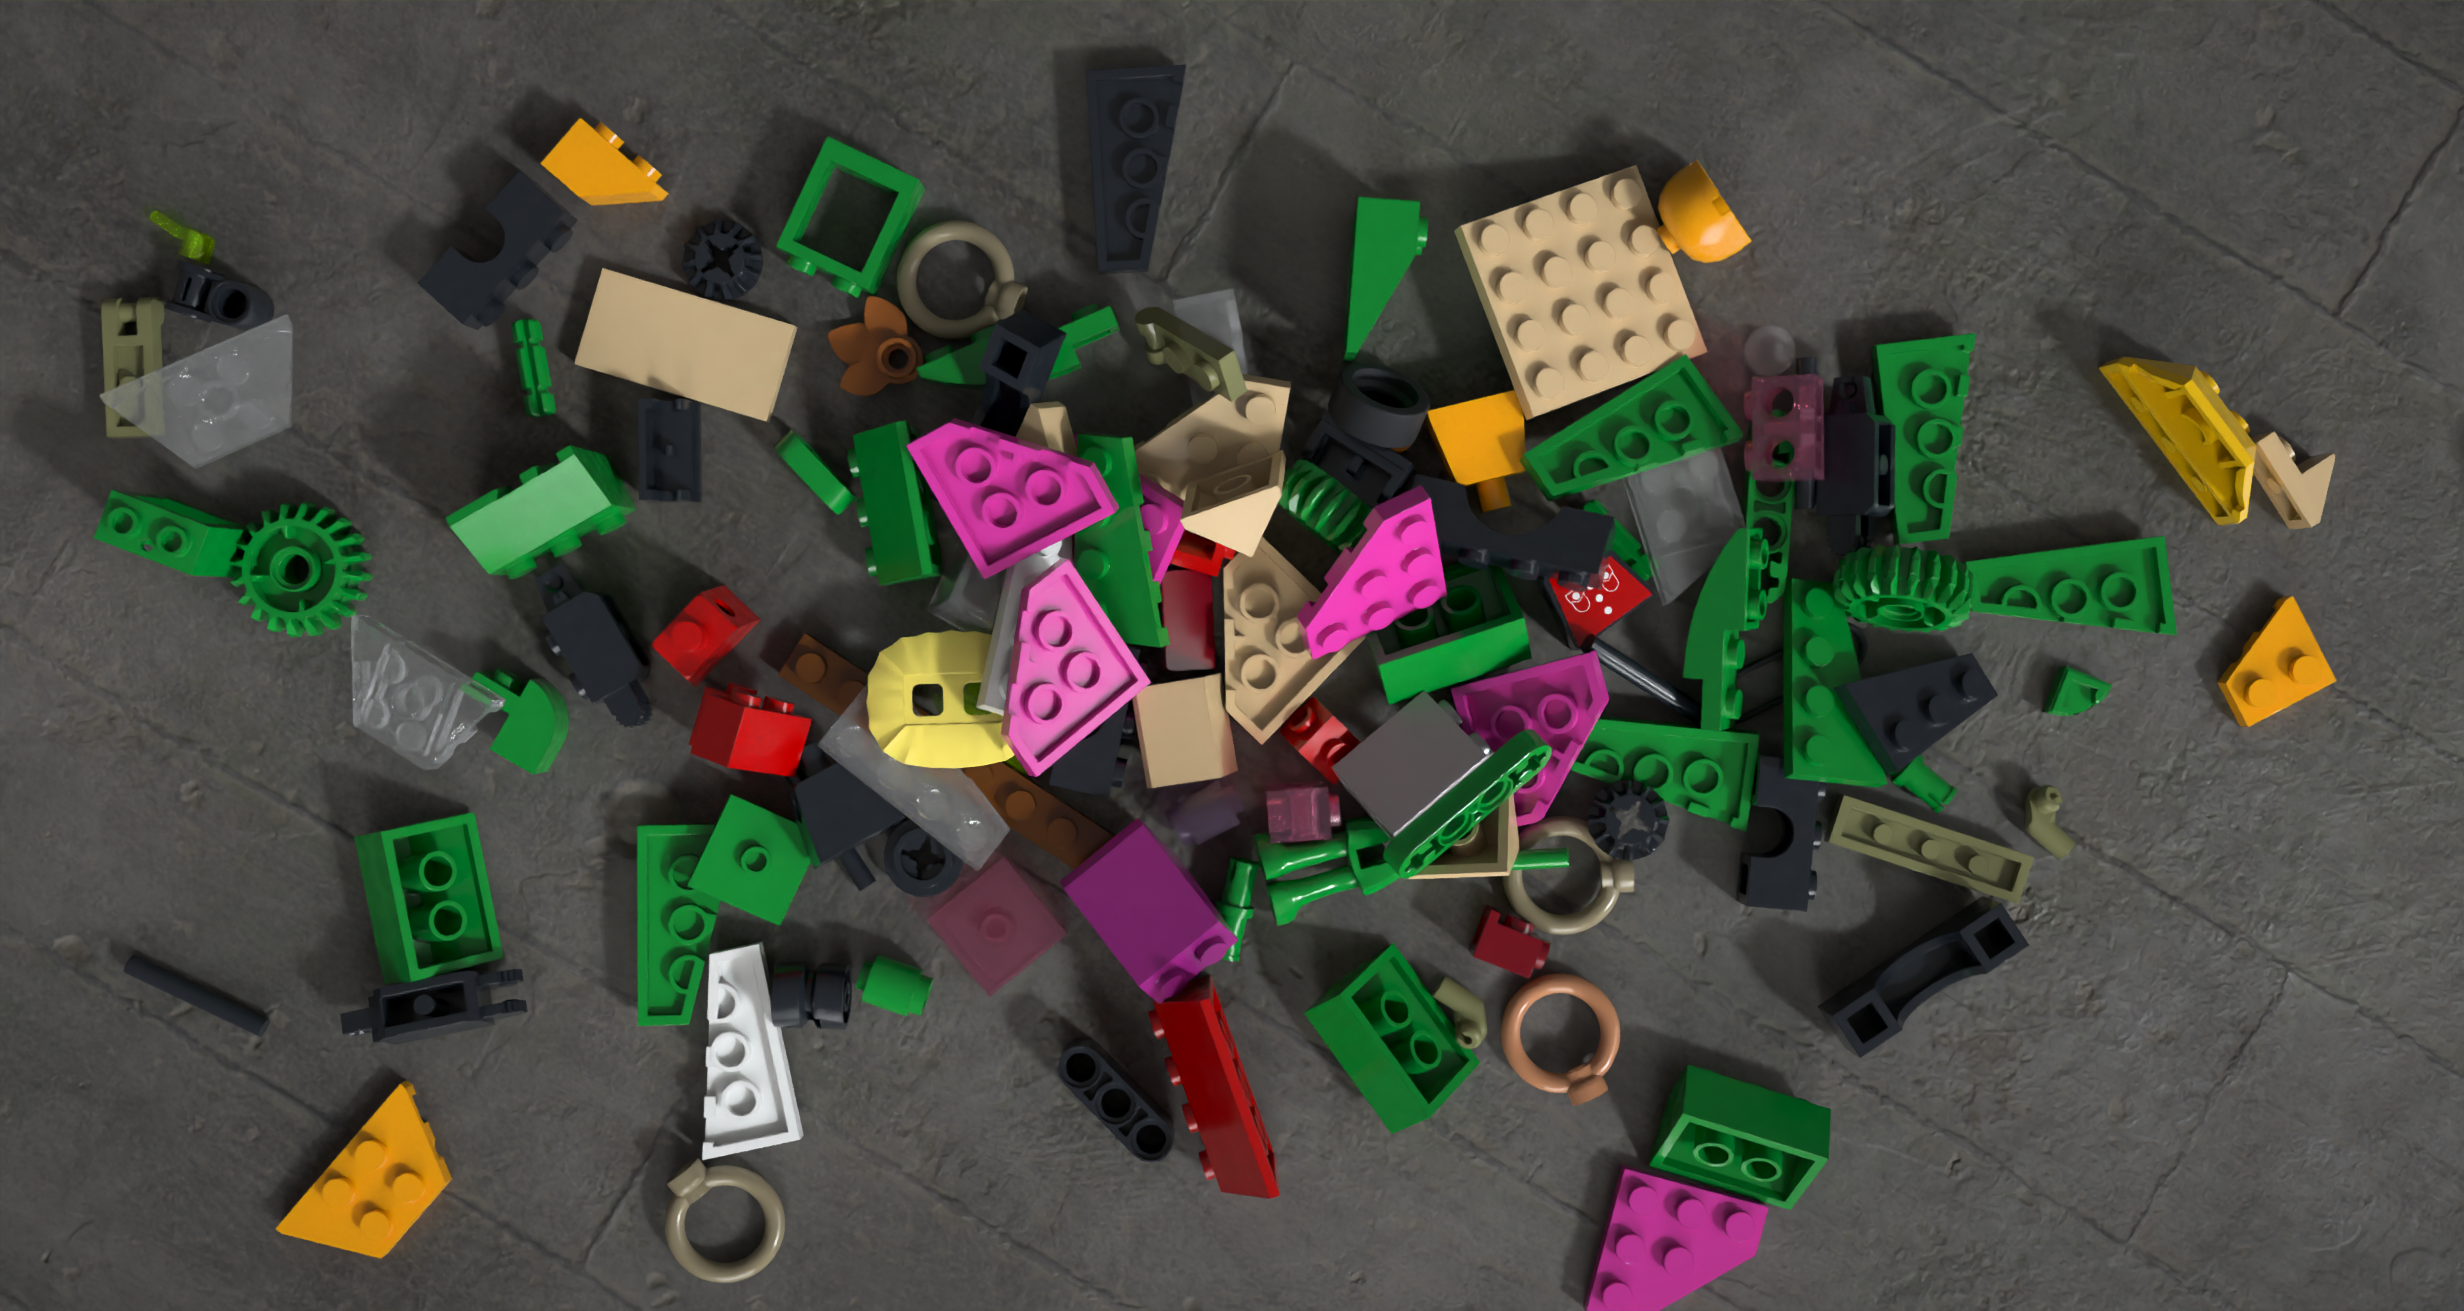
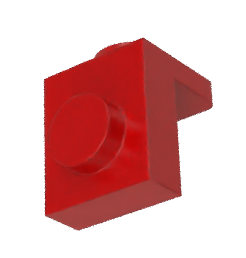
(1200, 554)
(1319, 737)

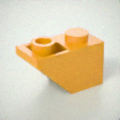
(599, 172)

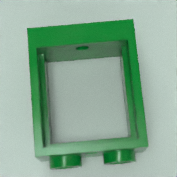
(874, 172)
(179, 533)

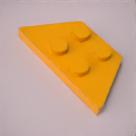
(374, 1183)

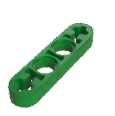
(1775, 508)
(1467, 803)

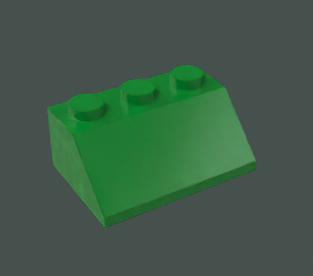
(895, 506)
(1454, 638)
(428, 898)
(1392, 1039)
(1741, 1137)

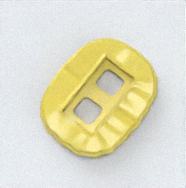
(941, 740)

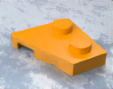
(2275, 667)

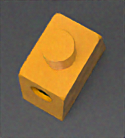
(1481, 444)

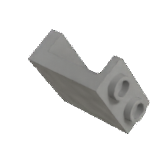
(1410, 763)

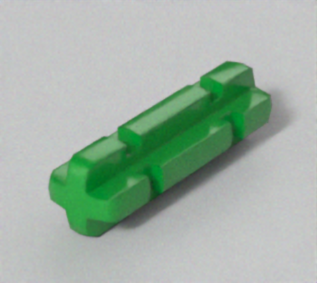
(533, 368)
(1624, 543)

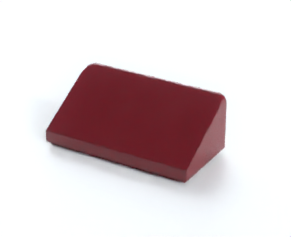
(1189, 620)

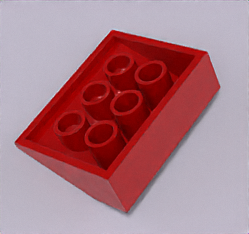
(1217, 1091)

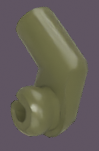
(2040, 820)
(1467, 1011)

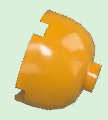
(1698, 218)

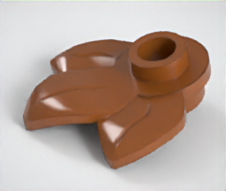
(870, 347)

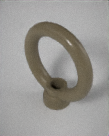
(1003, 296)
(1615, 877)
(691, 1184)

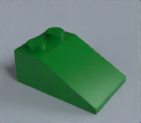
(1381, 250)

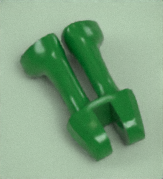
(1290, 895)

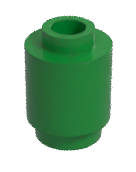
(894, 986)

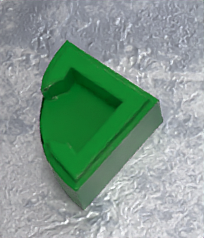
(2074, 693)

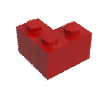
(747, 732)

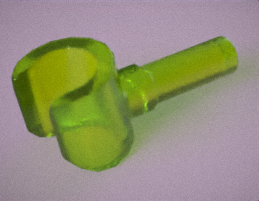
(194, 244)

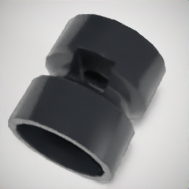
(811, 995)

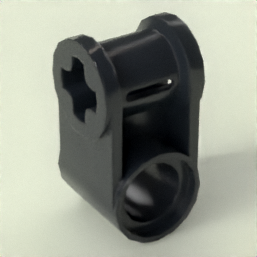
(214, 298)

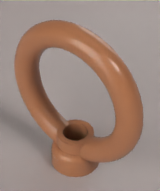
(1582, 1081)

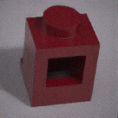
(1508, 943)

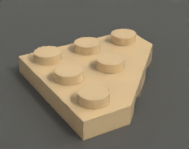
(1216, 435)
(1264, 649)

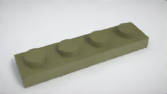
(1928, 848)

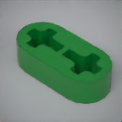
(815, 472)

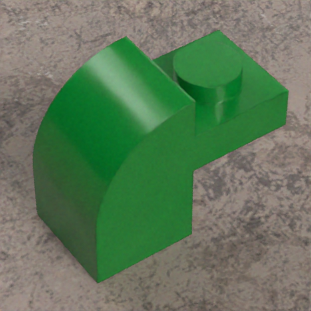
(535, 720)

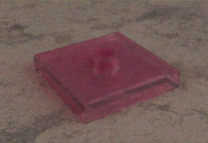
(997, 926)

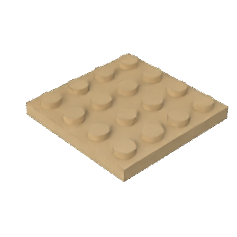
(1580, 291)

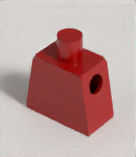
(705, 633)

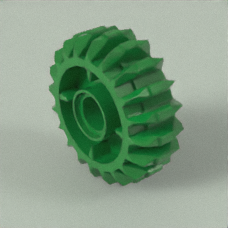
(1323, 506)
(271, 563)
(1904, 588)

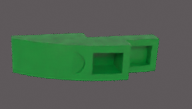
(962, 369)
(1726, 605)

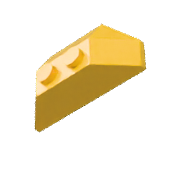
(2191, 429)

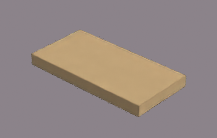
(685, 345)

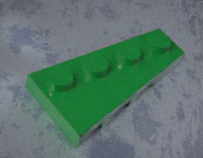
(1923, 395)
(1641, 429)
(1114, 551)
(2090, 585)
(1818, 656)
(1685, 765)
(671, 921)

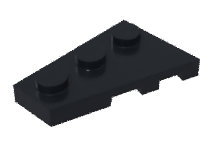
(1915, 706)

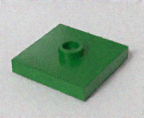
(752, 860)

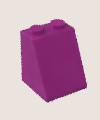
(1149, 911)

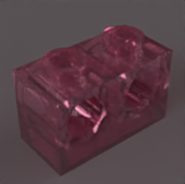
(1800, 427)
(1301, 811)

